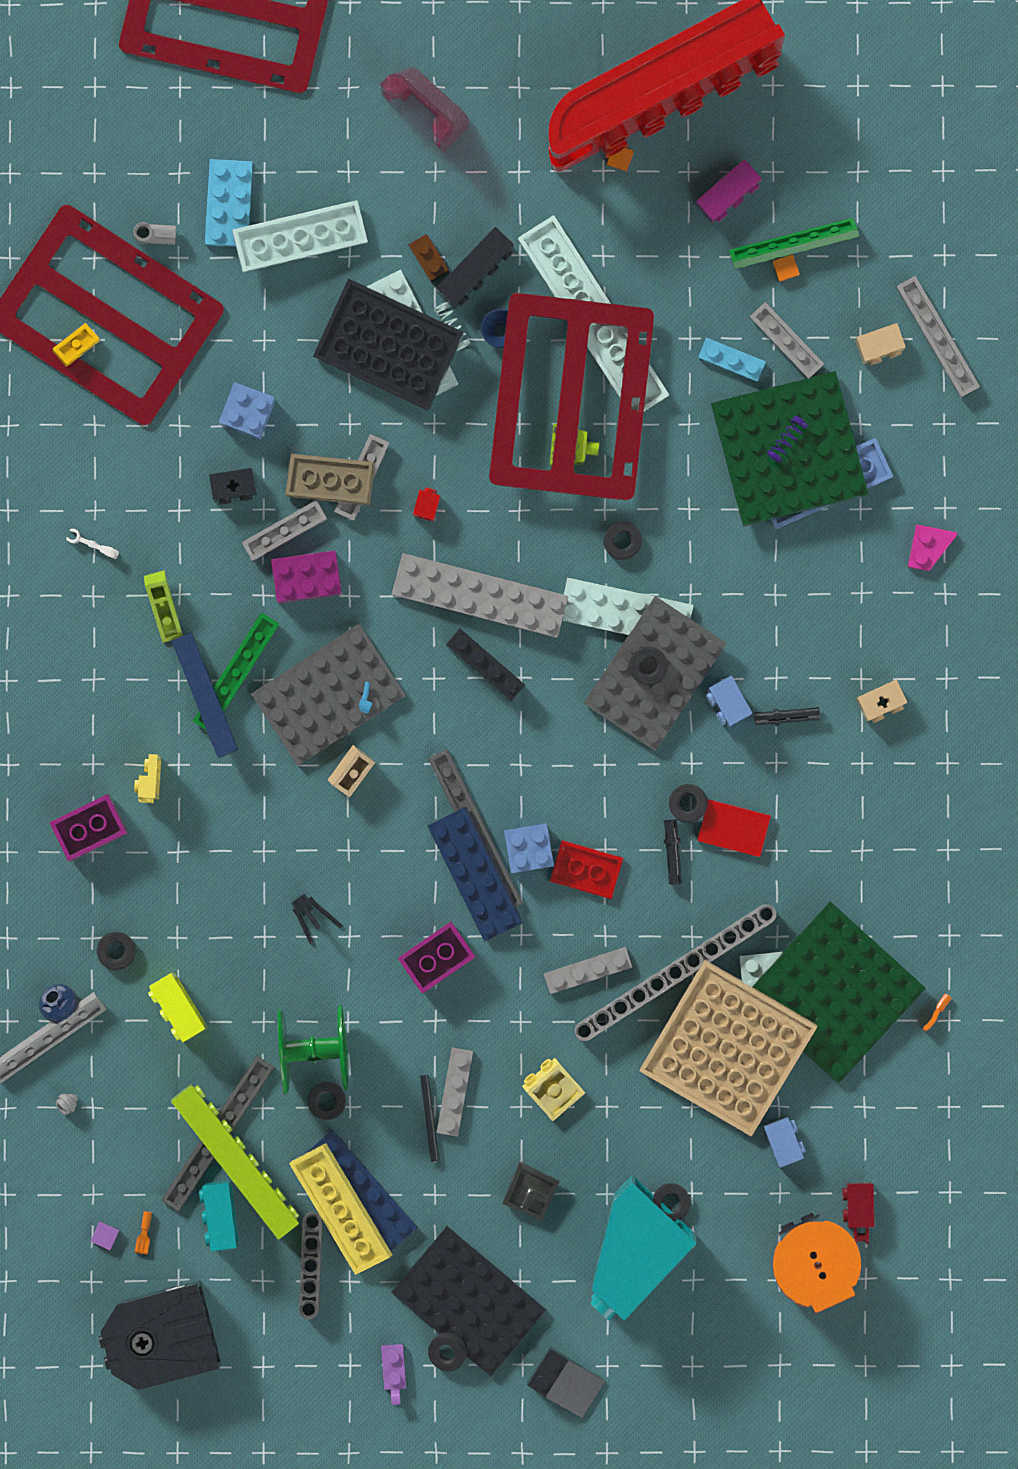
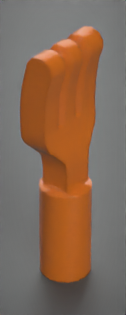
(939, 1008)
(143, 1240)

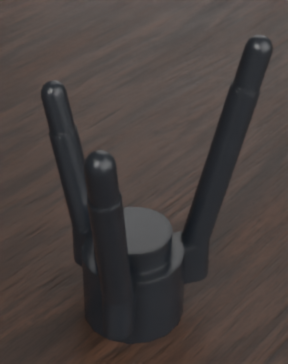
(303, 906)

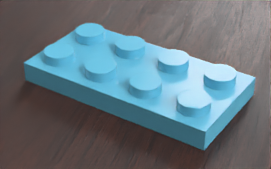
(227, 200)

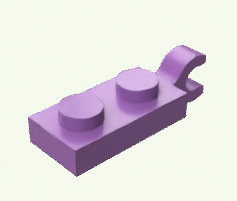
(393, 1370)

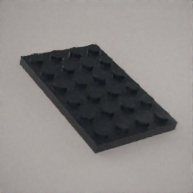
(388, 344)
(469, 1297)

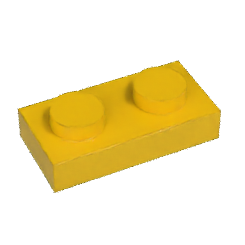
(76, 344)

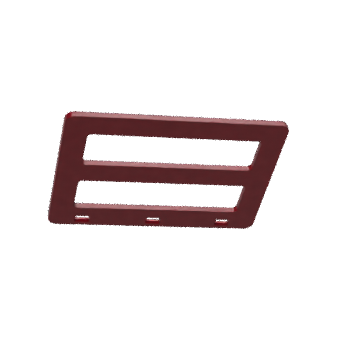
(306, 19)
(172, 359)
(561, 476)

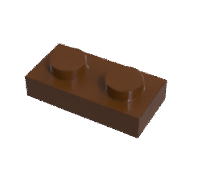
(428, 257)

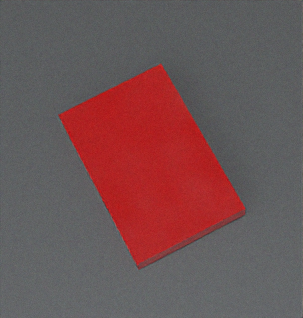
(734, 828)
(586, 869)

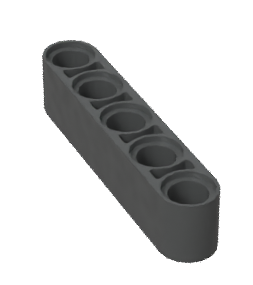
(305, 1274)

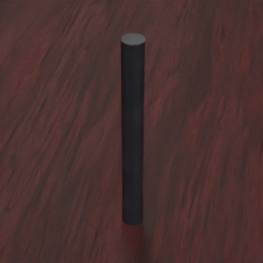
(429, 1117)

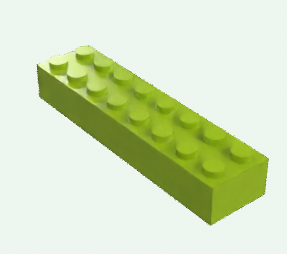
(235, 1162)

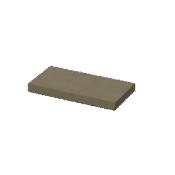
(330, 479)

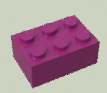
(306, 577)
(89, 827)
(436, 957)

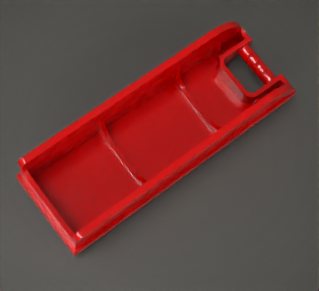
(662, 81)

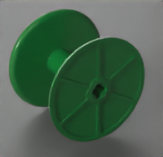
(312, 1049)

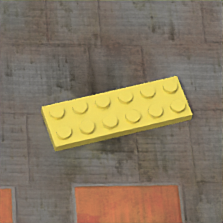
(340, 1209)

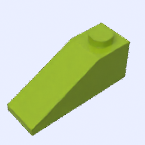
(163, 606)

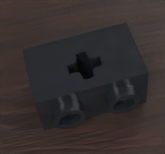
(223, 480)

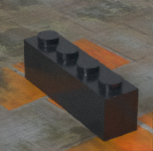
(475, 267)
(485, 665)

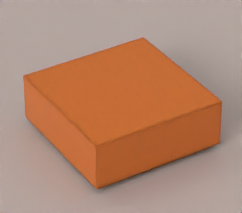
(621, 160)
(785, 268)

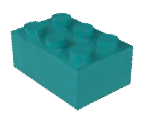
(219, 1215)

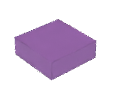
(105, 1235)

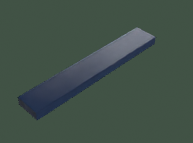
(205, 695)

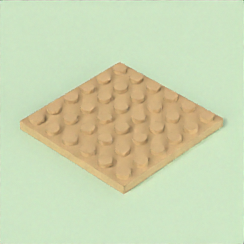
(728, 1048)

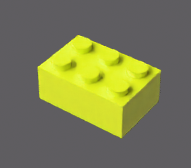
(177, 1007)

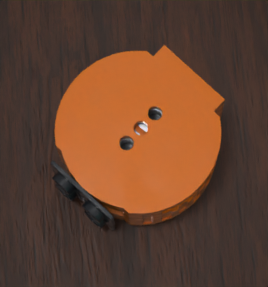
(816, 1263)

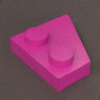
(928, 546)

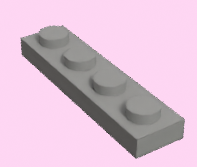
(786, 340)
(374, 452)
(284, 530)
(587, 970)
(454, 1091)

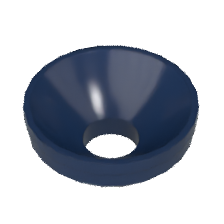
(489, 322)
(62, 1007)

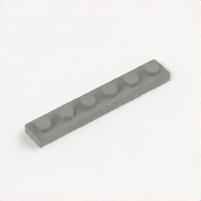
(937, 336)
(49, 1036)

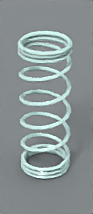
(442, 307)

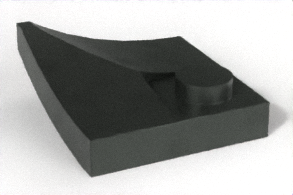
(530, 1191)

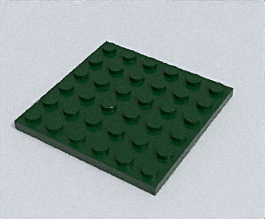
(817, 469)
(842, 986)

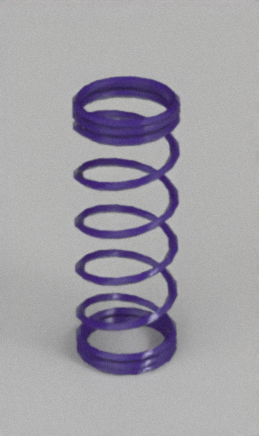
(800, 422)

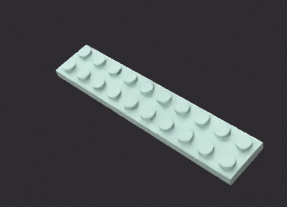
(571, 279)

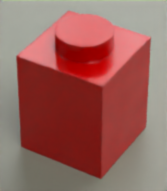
(426, 504)

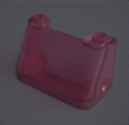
(450, 119)

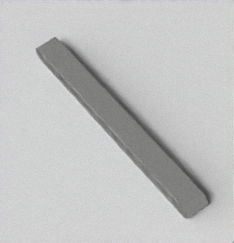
(686, 970)

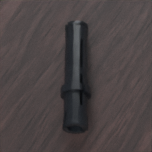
(786, 716)
(672, 849)

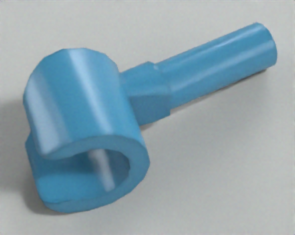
(365, 705)

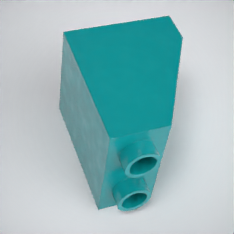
(636, 1250)

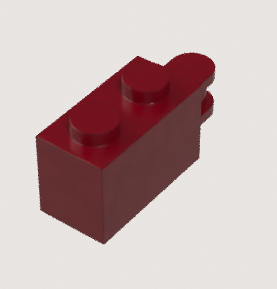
(859, 1208)

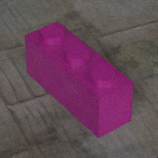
(729, 192)

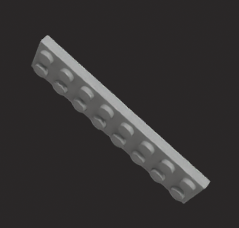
(480, 595)

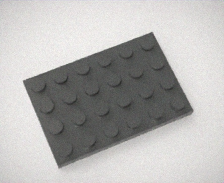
(321, 694)
(652, 709)

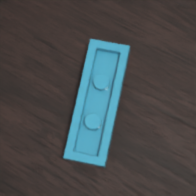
(731, 359)

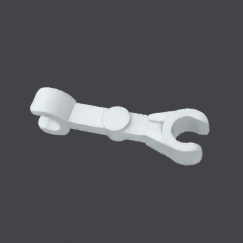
(108, 551)

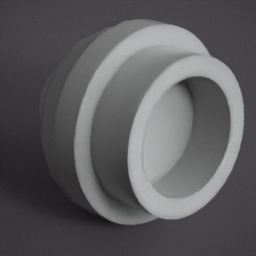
(66, 1103)

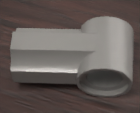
(157, 234)

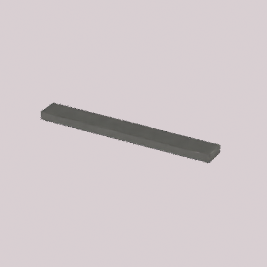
(459, 798)
(232, 1112)

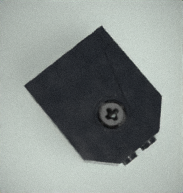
(177, 1336)

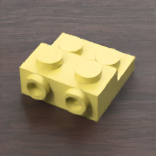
(148, 786)
(553, 1088)

